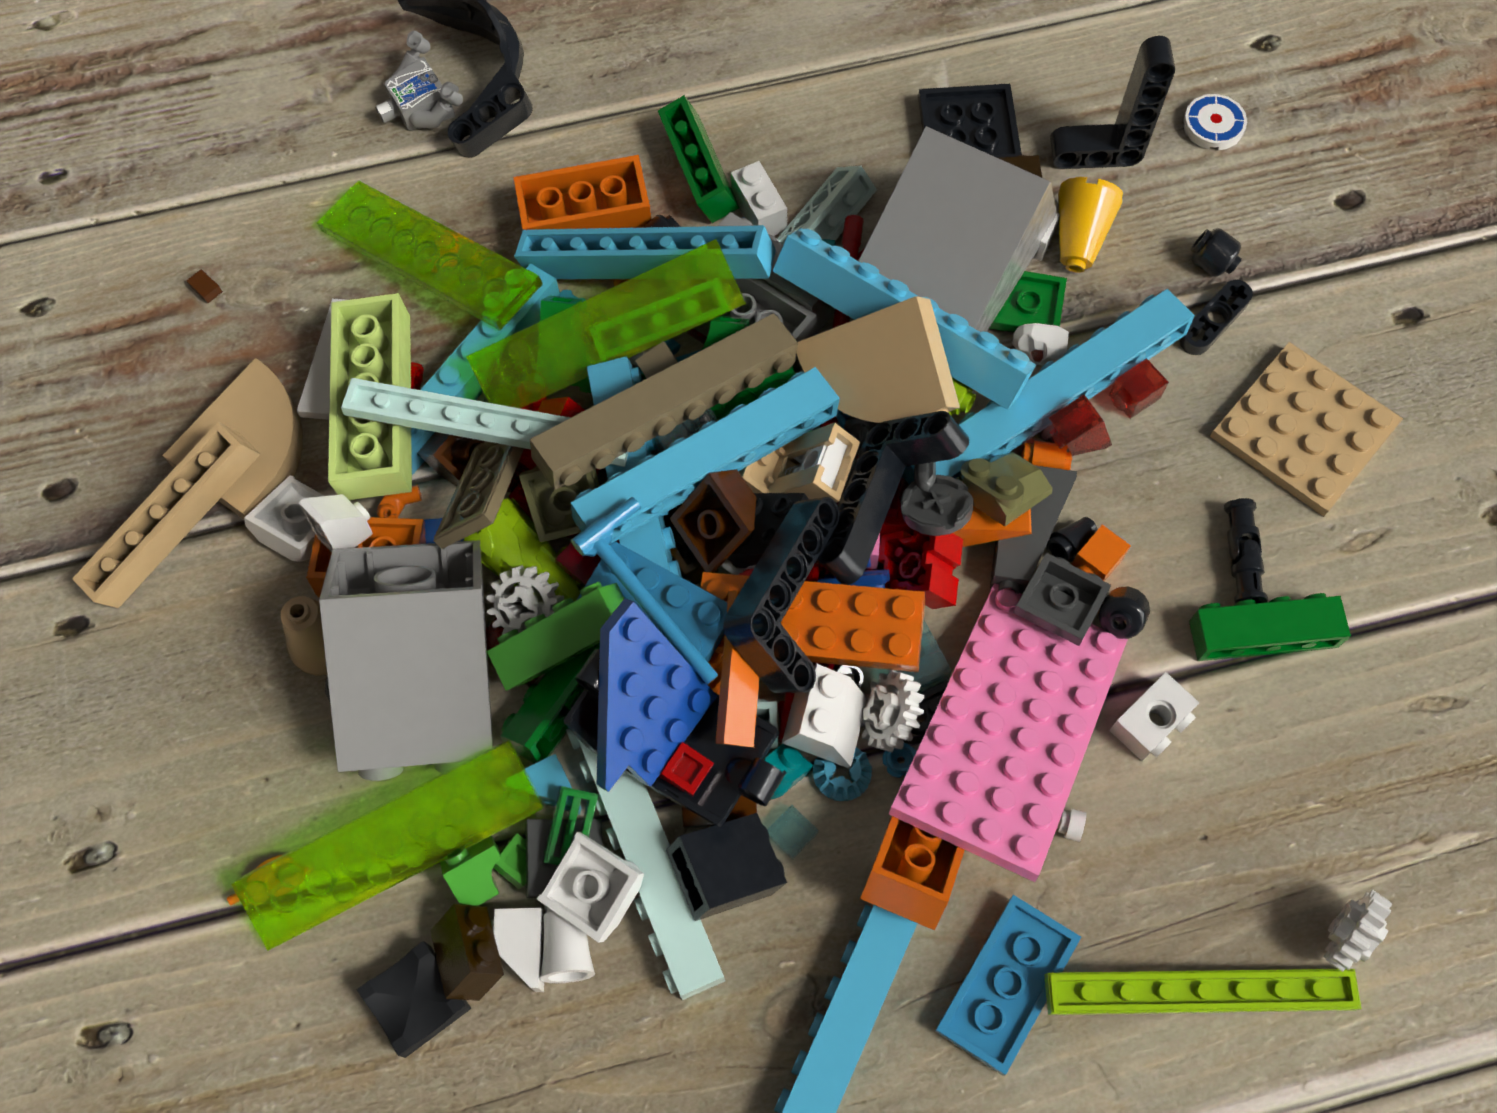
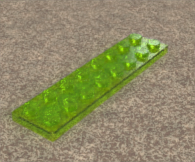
(430, 254)
(608, 327)
(387, 845)

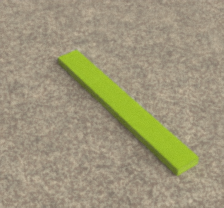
(1201, 991)

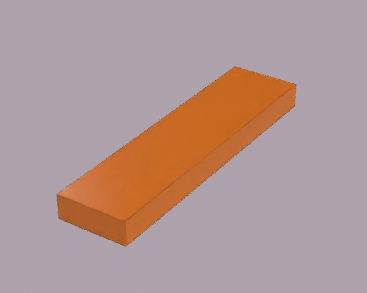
(737, 696)

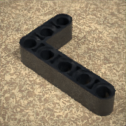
(1127, 139)
(874, 482)
(757, 612)

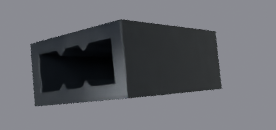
(726, 866)

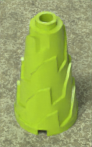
(515, 542)

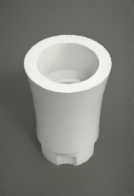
(564, 951)

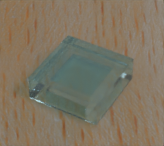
(792, 832)

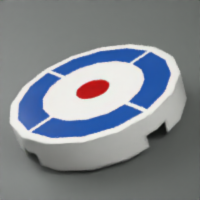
(1215, 121)

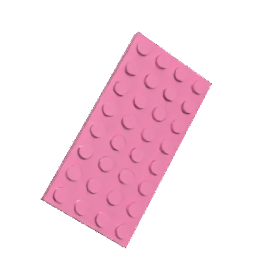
(1008, 737)

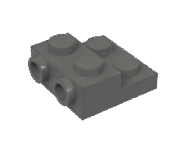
(1062, 598)

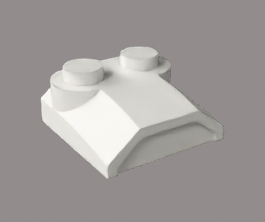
(281, 521)
(592, 888)

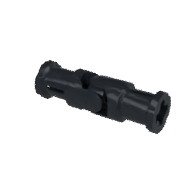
(1245, 550)

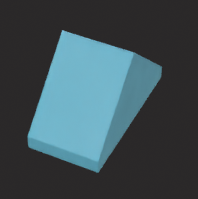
(547, 778)

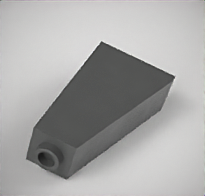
(1018, 556)

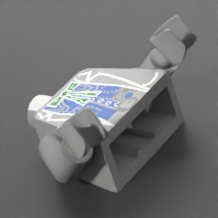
(416, 91)

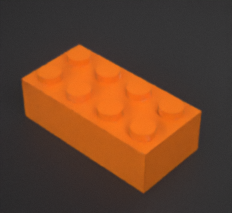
(585, 196)
(913, 873)

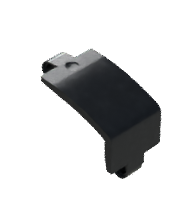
(735, 769)

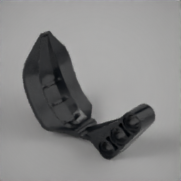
(504, 88)

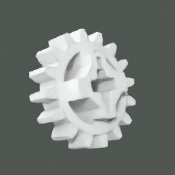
(532, 590)
(891, 711)
(1357, 930)

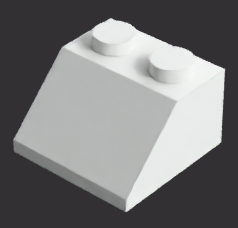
(827, 717)

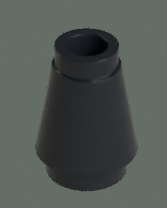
(1071, 539)

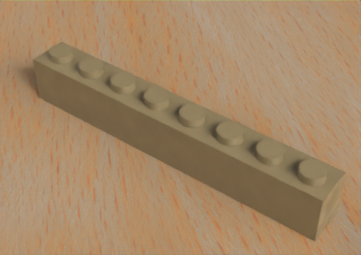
(663, 402)

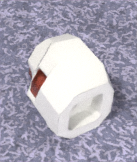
(1041, 342)

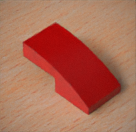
(686, 769)

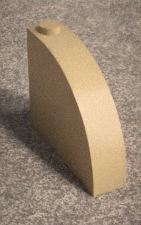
(885, 363)
(267, 419)

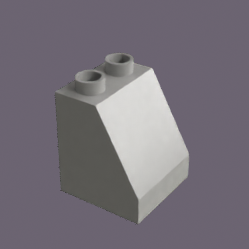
(961, 227)
(406, 657)

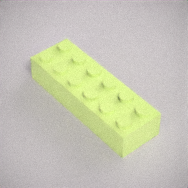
(372, 345)

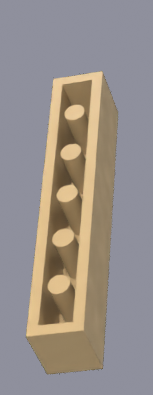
(166, 516)

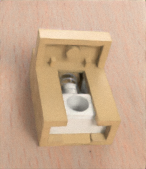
(809, 465)

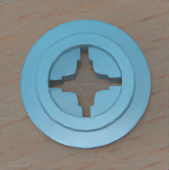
(841, 788)

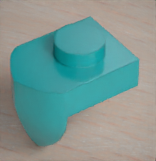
(793, 763)

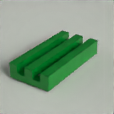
(557, 818)

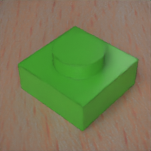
(513, 861)

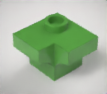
(471, 872)

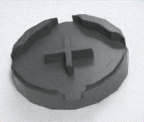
(938, 510)

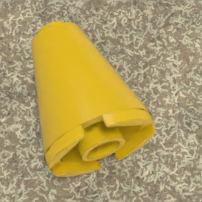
(1085, 220)

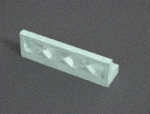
(833, 203)

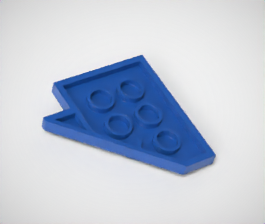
(645, 698)

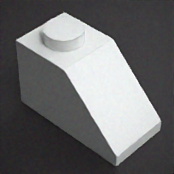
(337, 521)
(520, 942)

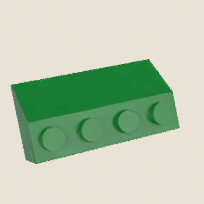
(539, 722)

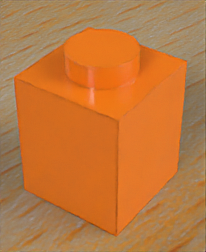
(1101, 553)

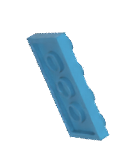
(689, 606)
(1007, 985)

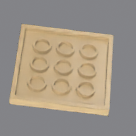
(1306, 428)

